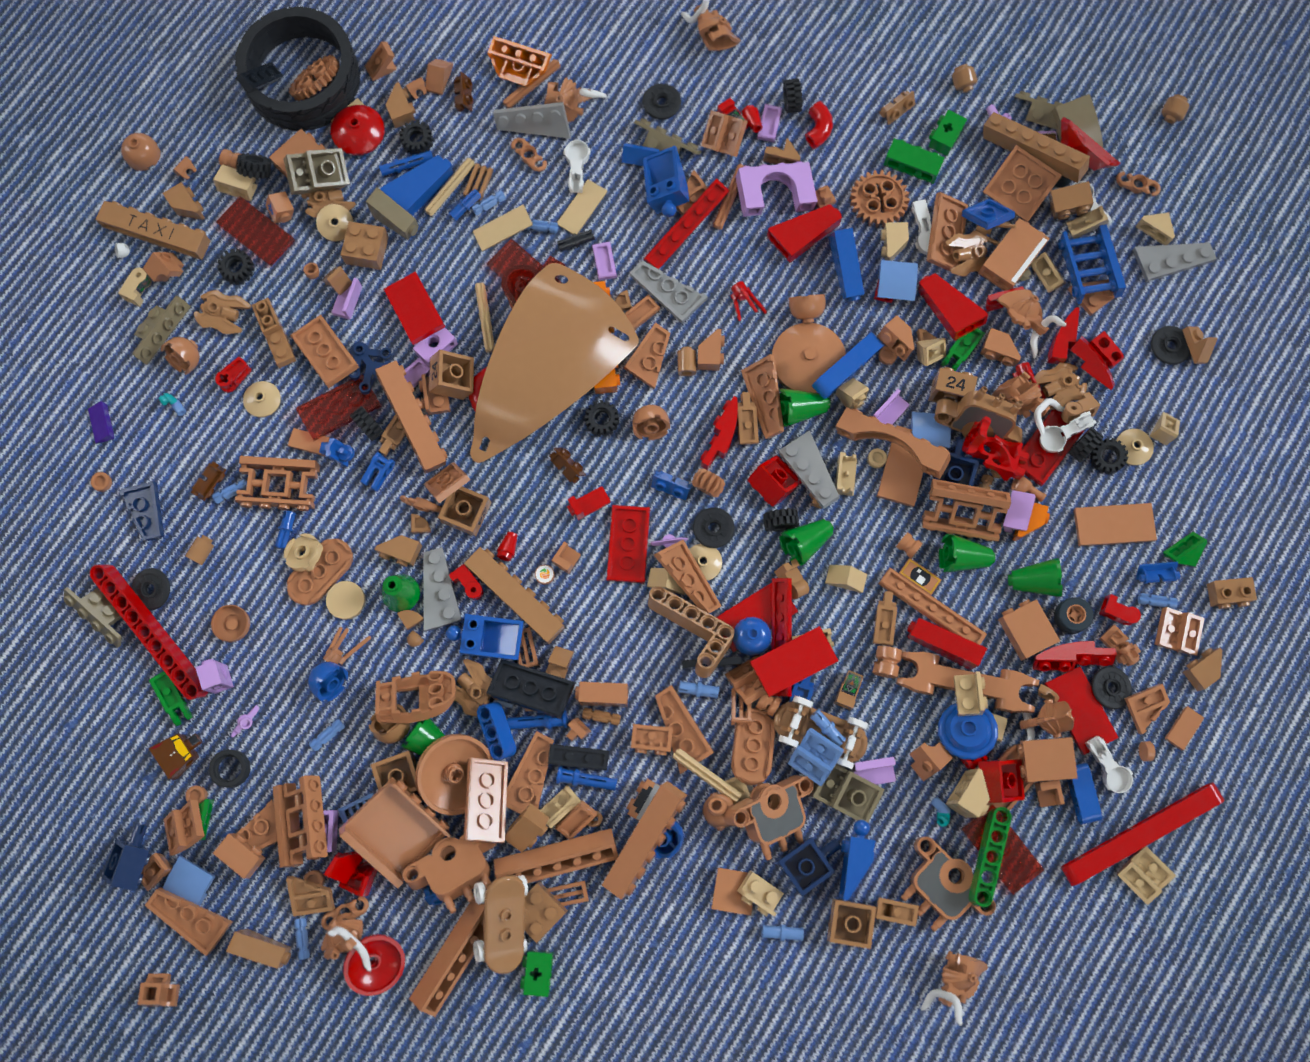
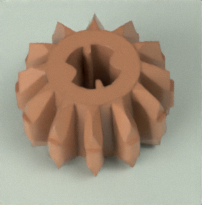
(708, 482)

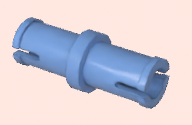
(698, 689)
(827, 727)
(782, 932)

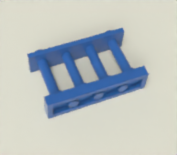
(1105, 253)

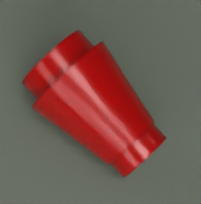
(752, 117)
(507, 548)

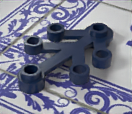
(370, 365)

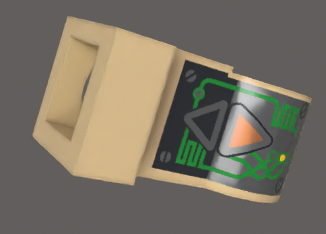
(135, 286)

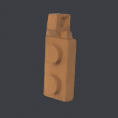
(747, 421)
(391, 436)
(885, 620)

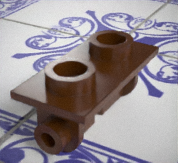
(463, 85)
(573, 469)
(214, 475)

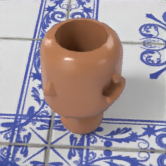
(714, 810)

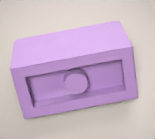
(346, 302)
(892, 409)
(1019, 511)
(876, 771)

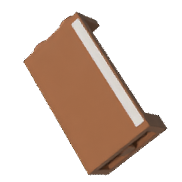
(1013, 255)

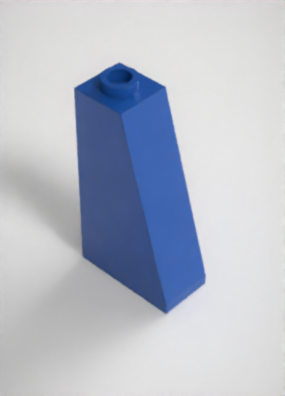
(419, 184)
(846, 264)

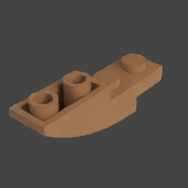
(274, 332)

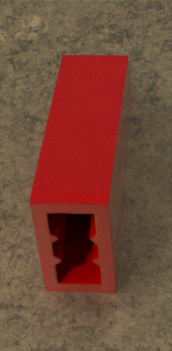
(804, 231)
(951, 307)
(947, 644)

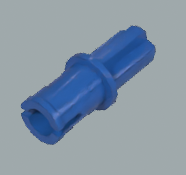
(465, 204)
(285, 529)

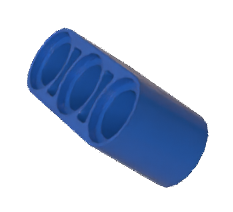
(496, 730)
(1084, 796)

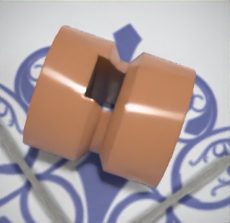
(887, 661)

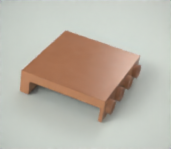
(393, 830)

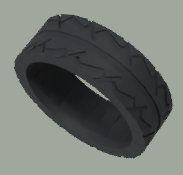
(287, 25)

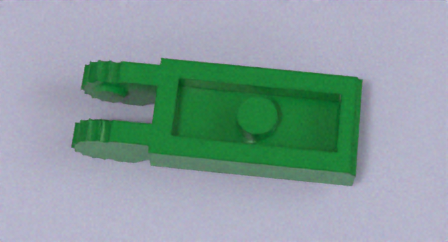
(963, 347)
(170, 697)

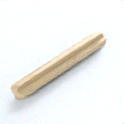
(449, 186)
(484, 317)
(706, 775)

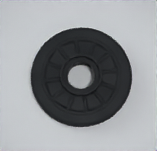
(659, 91)
(1161, 350)
(709, 538)
(161, 587)
(1100, 687)

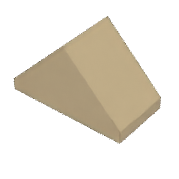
(1158, 227)
(931, 350)
(1166, 429)
(846, 577)
(662, 578)

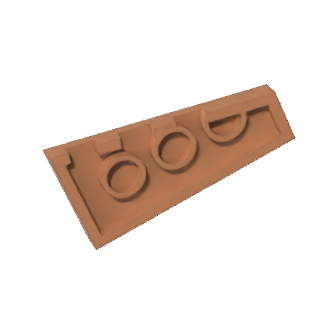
(764, 392)
(686, 732)

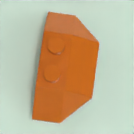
(517, 62)

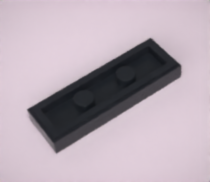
(725, 662)
(578, 757)

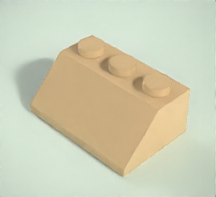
(970, 795)

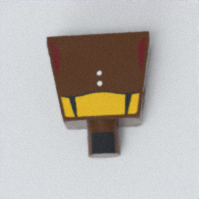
(176, 754)

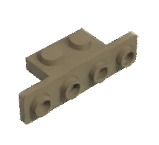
(1039, 110)
(659, 139)
(158, 327)
(96, 610)

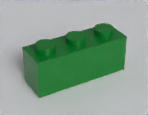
(913, 160)

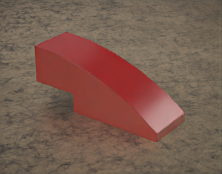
(1064, 339)
(1094, 363)

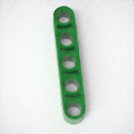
(983, 864)

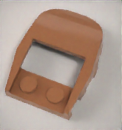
(435, 696)

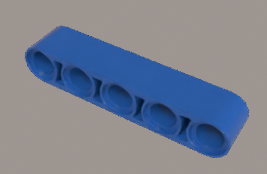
(847, 365)

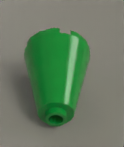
(801, 405)
(805, 540)
(963, 554)
(1038, 578)
(400, 592)
(422, 736)

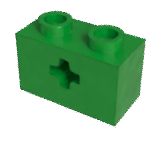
(947, 133)
(537, 986)

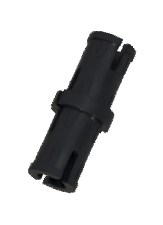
(575, 240)

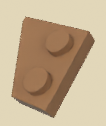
(308, 897)

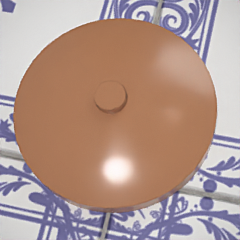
(805, 354)
(443, 772)

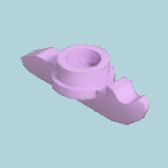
(668, 540)
(245, 721)

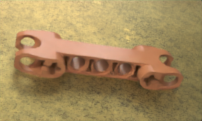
(1003, 689)

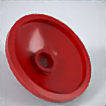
(357, 138)
(385, 967)

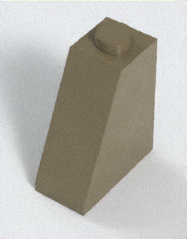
(391, 214)

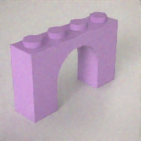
(795, 176)

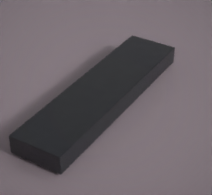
(259, 77)

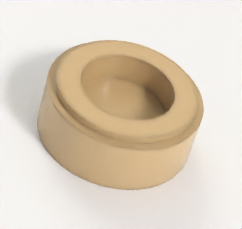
(877, 458)

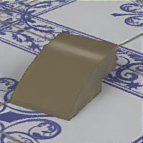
(1081, 113)
(316, 171)
(849, 793)

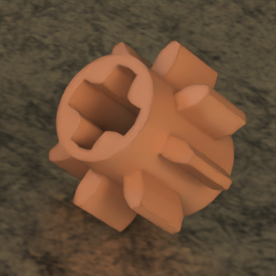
(1127, 653)

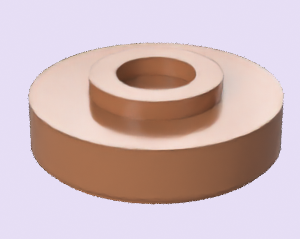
(230, 623)

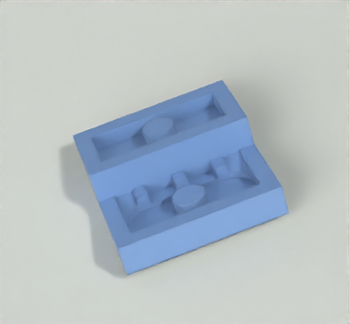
(897, 280)
(925, 426)
(816, 756)
(188, 881)

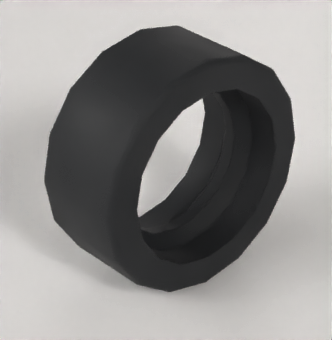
(214, 768)

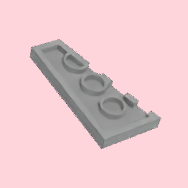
(535, 119)
(1170, 259)
(671, 294)
(810, 468)
(439, 595)

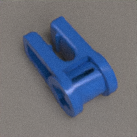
(375, 465)

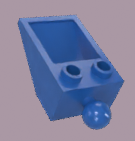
(665, 181)
(492, 637)
(856, 858)

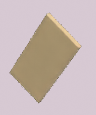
(582, 207)
(502, 227)

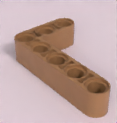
(696, 626)

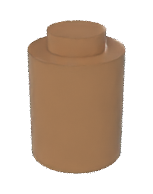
(686, 361)
(200, 549)

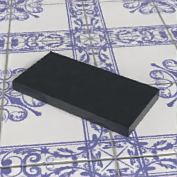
(530, 689)

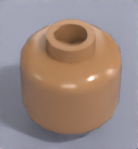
(964, 78)
(1175, 108)

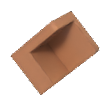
(566, 558)
(1049, 793)

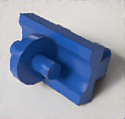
(337, 451)

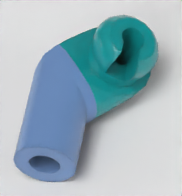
(175, 403)
(943, 811)

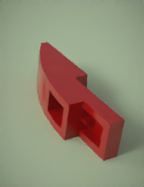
(725, 428)
(1067, 655)

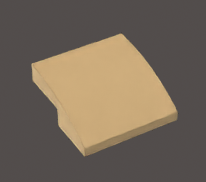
(1146, 874)

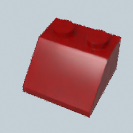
(774, 480)
(1003, 780)

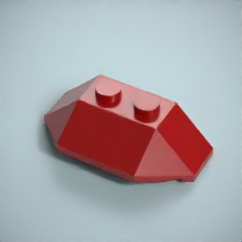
(1077, 139)

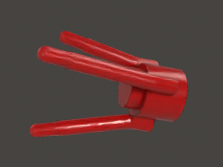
(742, 292)
(1027, 368)

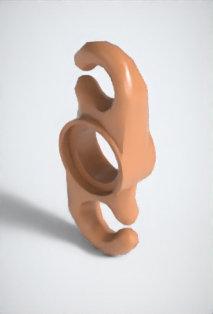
(529, 161)
(1145, 181)
(421, 504)
(351, 906)

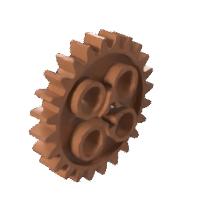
(322, 70)
(896, 196)

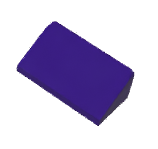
(101, 422)

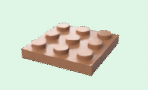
(1022, 183)

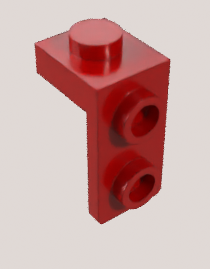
(588, 503)

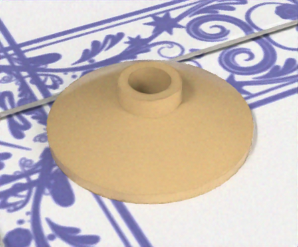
(324, 224)
(265, 406)
(1135, 455)
(713, 557)

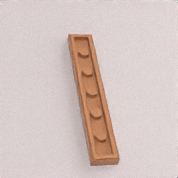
(930, 607)

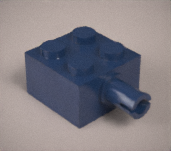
(960, 468)
(127, 861)
(808, 864)

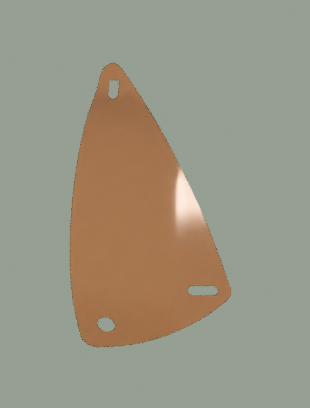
(547, 357)

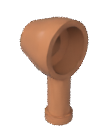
(1025, 485)

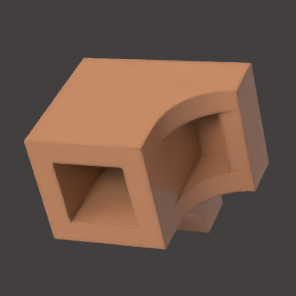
(163, 266)
(929, 759)
(158, 991)

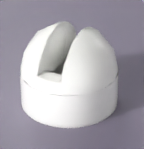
(121, 250)

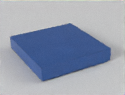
(988, 214)

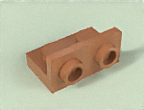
(433, 402)
(651, 738)

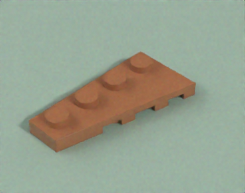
(686, 572)
(530, 775)
(188, 919)

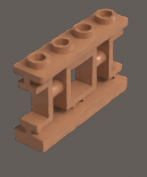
(277, 467)
(970, 497)
(288, 805)

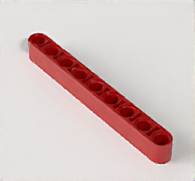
(128, 606)
(1142, 834)

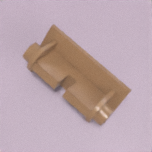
(902, 104)

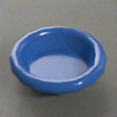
(967, 735)

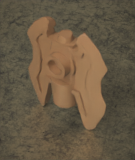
(320, 199)
(971, 252)
(219, 311)
(1061, 383)
(473, 689)

